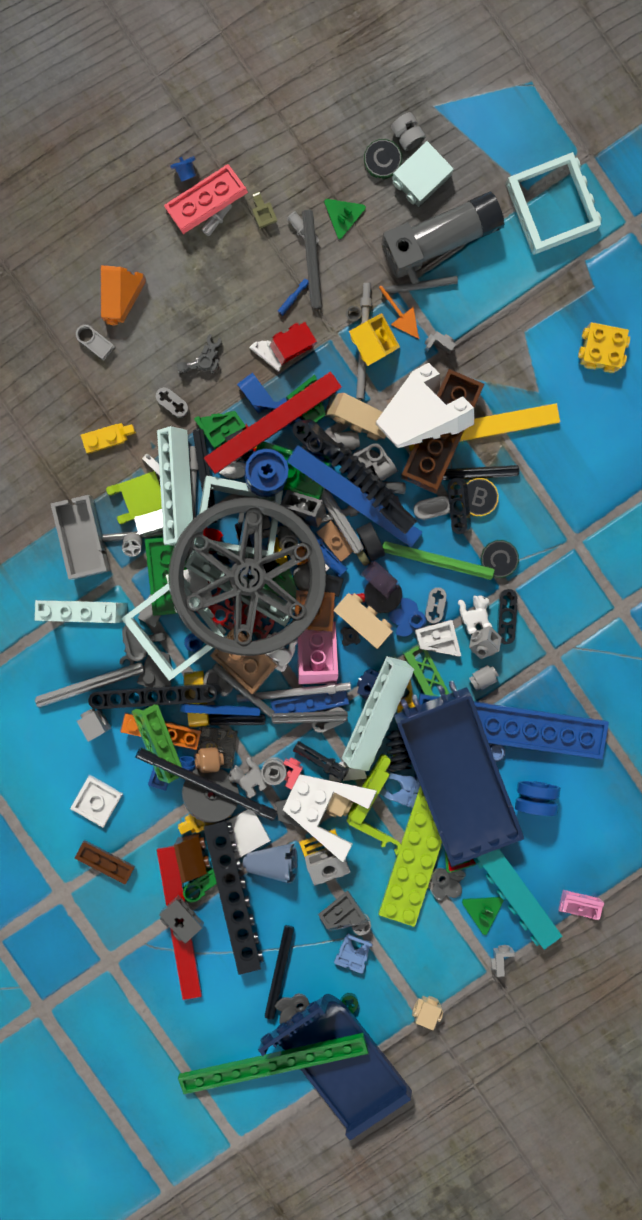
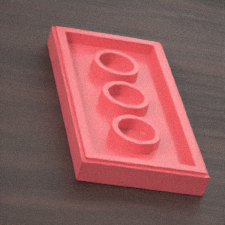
(205, 199)

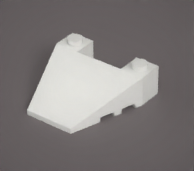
(420, 413)

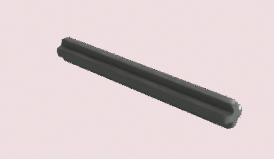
(311, 257)

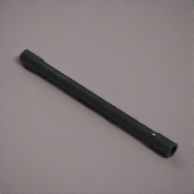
(152, 759)

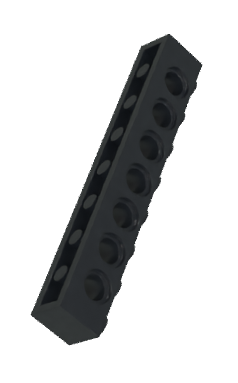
(244, 961)

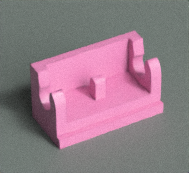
(581, 905)

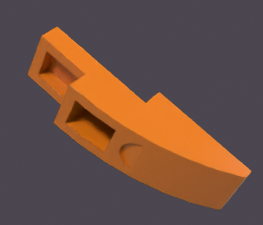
(179, 734)

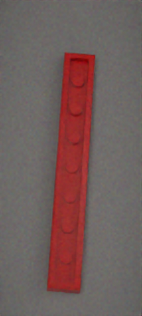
(272, 423)
(184, 952)

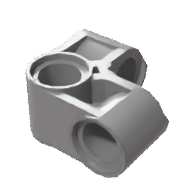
(382, 465)

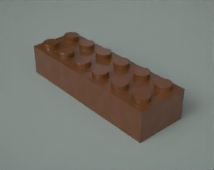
(432, 456)

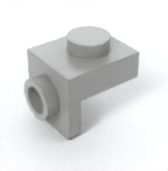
(445, 342)
(497, 962)

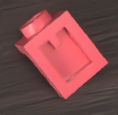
(292, 776)

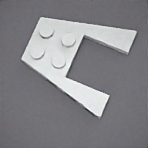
(309, 802)

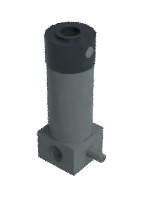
(440, 234)

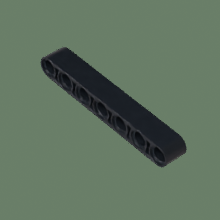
(146, 699)

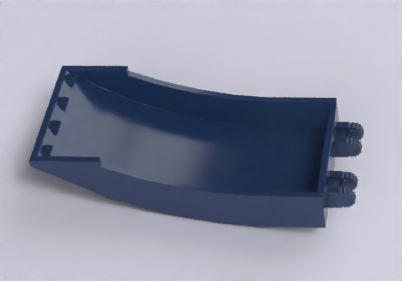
(458, 775)

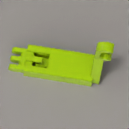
(357, 813)

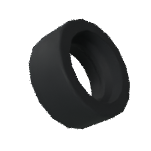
(370, 542)

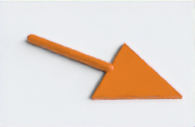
(407, 321)

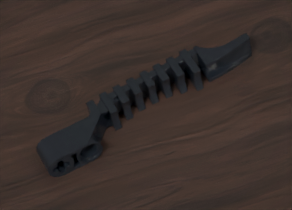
(308, 432)

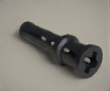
(331, 763)

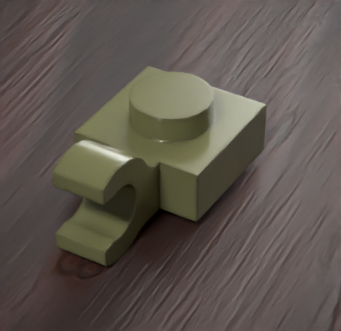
(263, 212)

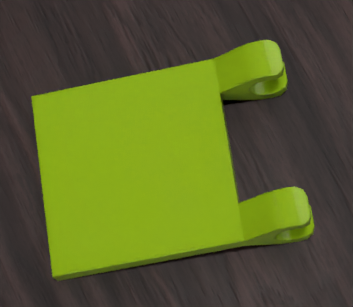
(140, 495)

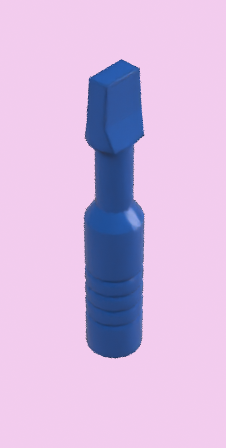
(292, 298)

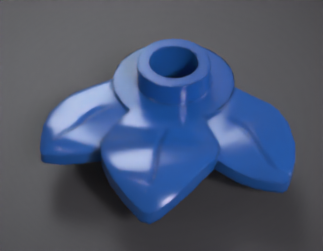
(404, 617)

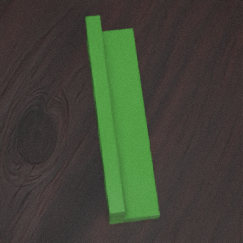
(422, 681)
(157, 739)

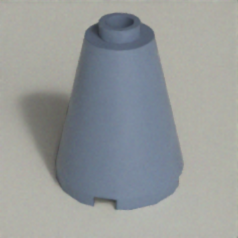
(273, 863)

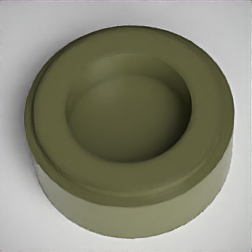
(363, 558)

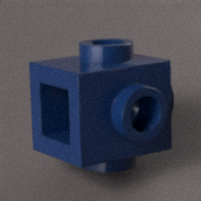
(367, 682)

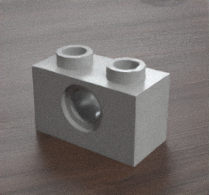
(93, 723)
(325, 866)

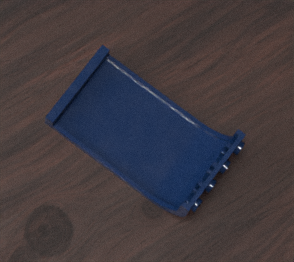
(355, 1088)

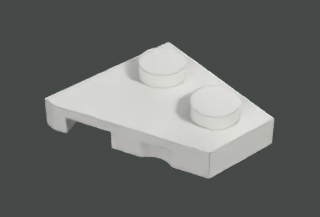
(439, 638)

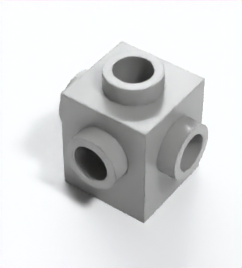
(485, 642)

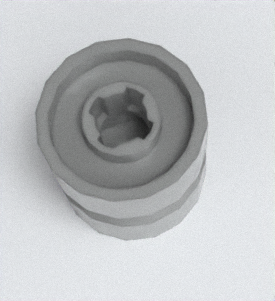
(409, 133)
(274, 771)

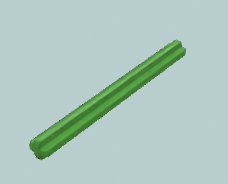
(438, 560)

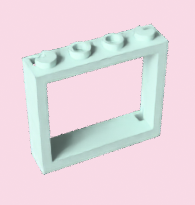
(524, 214)
(237, 488)
(80, 611)
(149, 646)

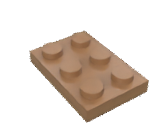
(247, 670)

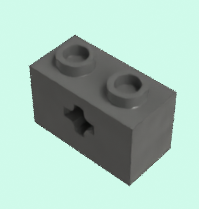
(305, 507)
(179, 909)

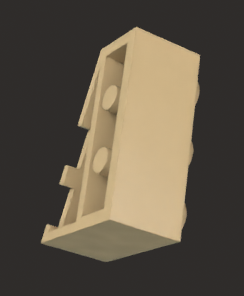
(356, 414)
(364, 620)

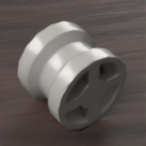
(128, 547)
(362, 929)

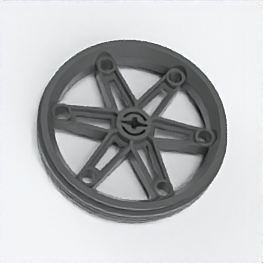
(259, 576)

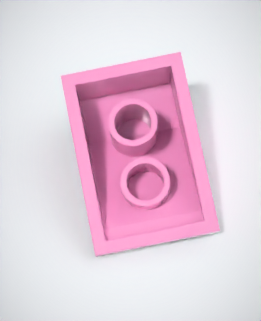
(317, 657)

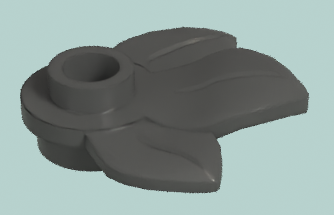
(448, 885)
(289, 1006)

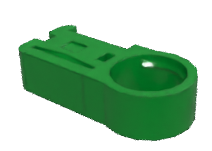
(203, 883)

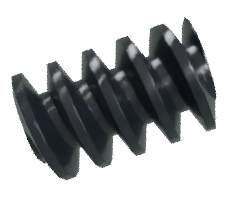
(398, 751)

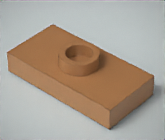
(335, 540)

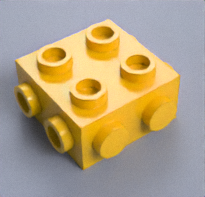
(604, 347)

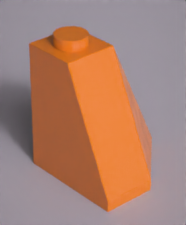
(119, 292)

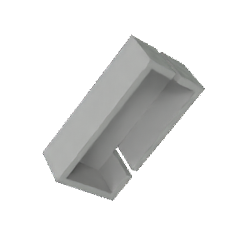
(80, 537)

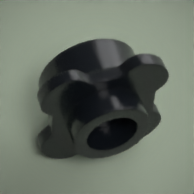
(346, 640)

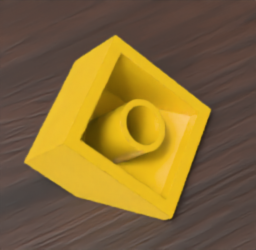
(374, 339)

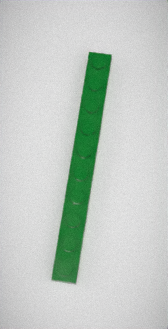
(273, 1063)

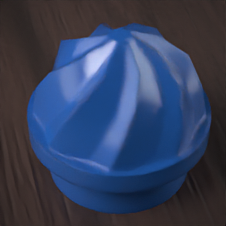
(193, 643)
(187, 763)

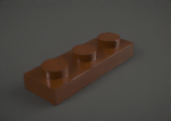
(104, 862)

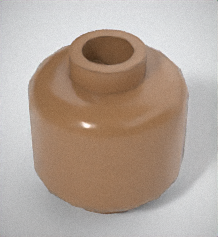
(208, 760)

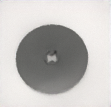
(205, 808)

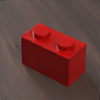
(293, 342)

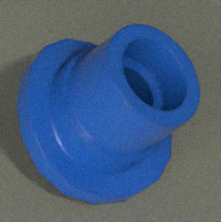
(184, 168)

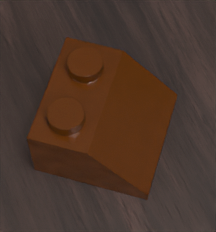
(191, 856)

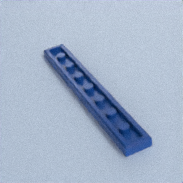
(347, 492)

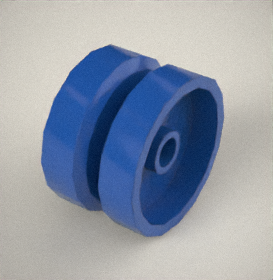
(266, 461)
(537, 798)

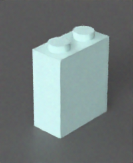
(422, 174)

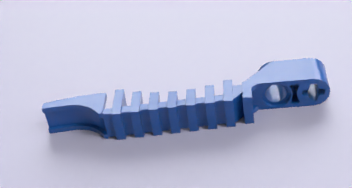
(261, 400)

